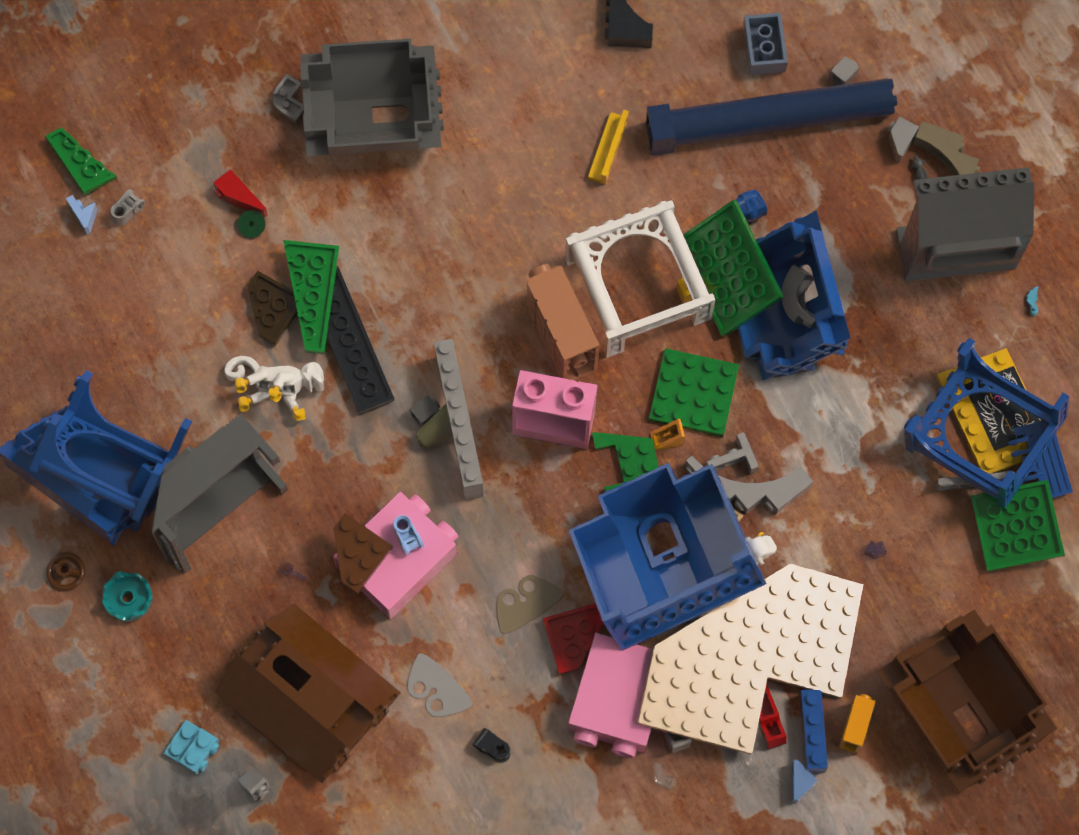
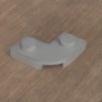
(284, 101)

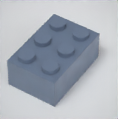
(765, 43)

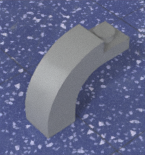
(794, 292)

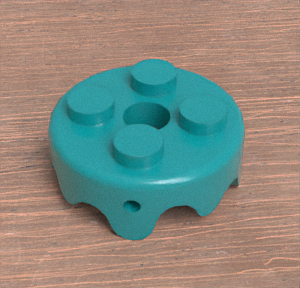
(120, 585)

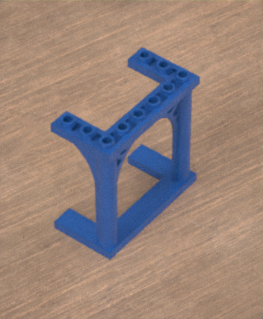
(974, 368)
(82, 412)

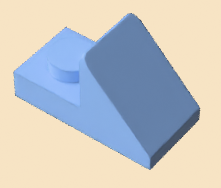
(84, 215)

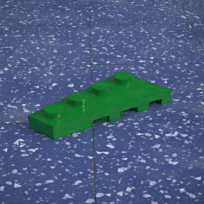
(78, 162)

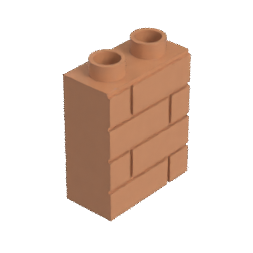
(561, 323)

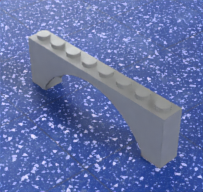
(459, 419)

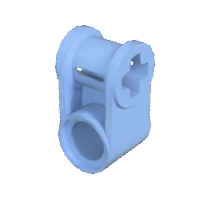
(408, 538)

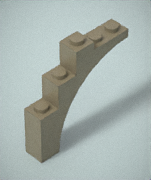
(947, 148)

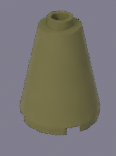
(435, 430)

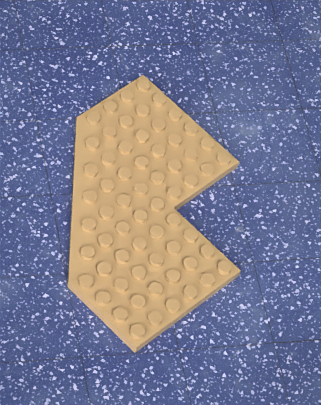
(715, 671)

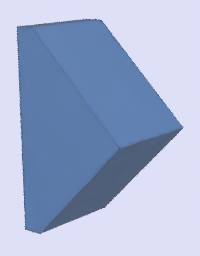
(801, 781)

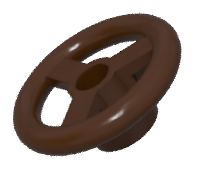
(62, 565)

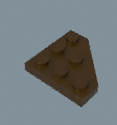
(272, 306)

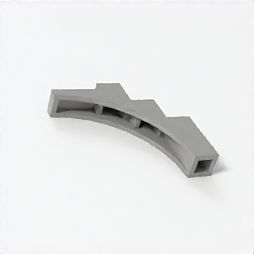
(775, 493)

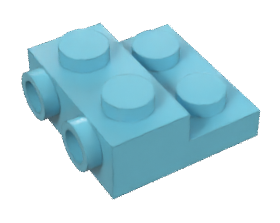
(192, 747)

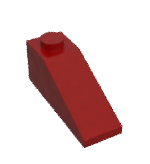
(237, 193)

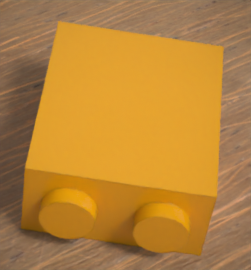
(857, 723)

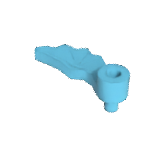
(1031, 300)

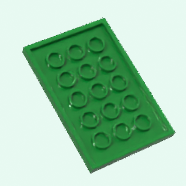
(732, 267)

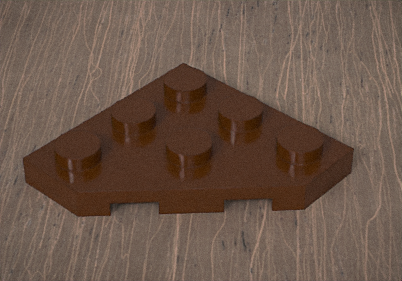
(358, 552)

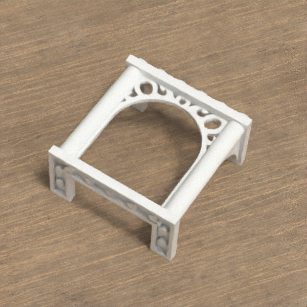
(663, 220)

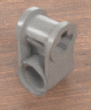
(127, 204)

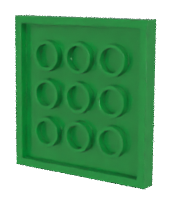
(694, 391)
(1020, 532)

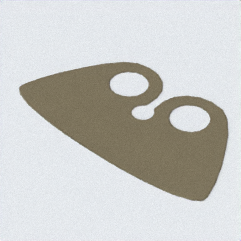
(520, 613)

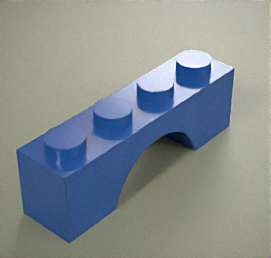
(814, 731)

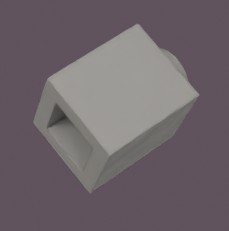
(844, 71)

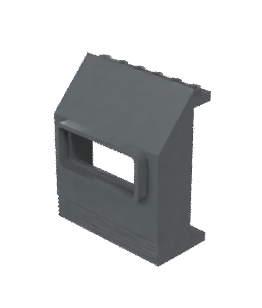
(968, 224)
(209, 484)

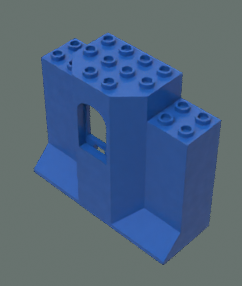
(641, 591)

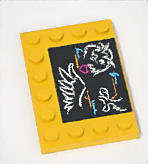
(990, 419)

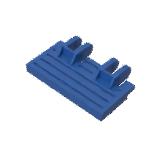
(1050, 464)

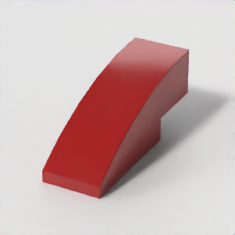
(770, 722)

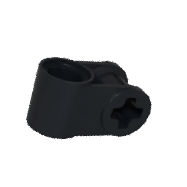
(489, 744)

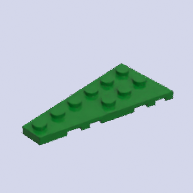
(313, 281)

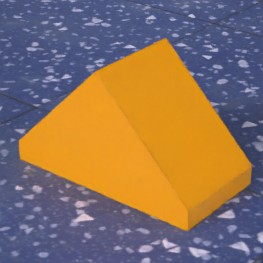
(668, 436)

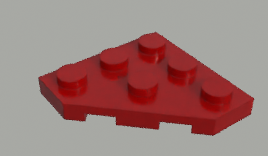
(572, 635)

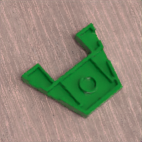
(634, 454)

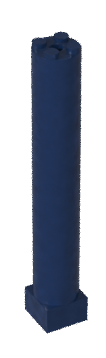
(767, 114)

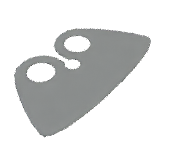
(448, 689)

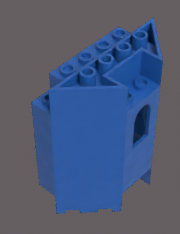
(771, 335)
(95, 457)

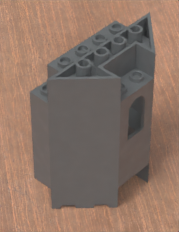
(358, 76)

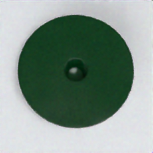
(251, 224)

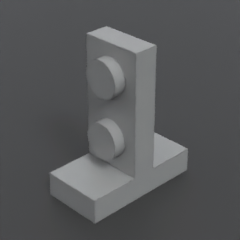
(736, 456)

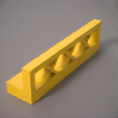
(608, 147)

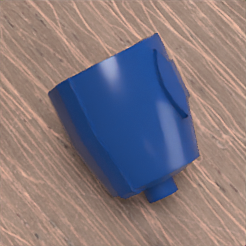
(752, 205)

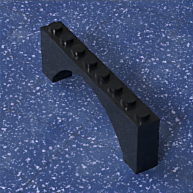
(626, 26)

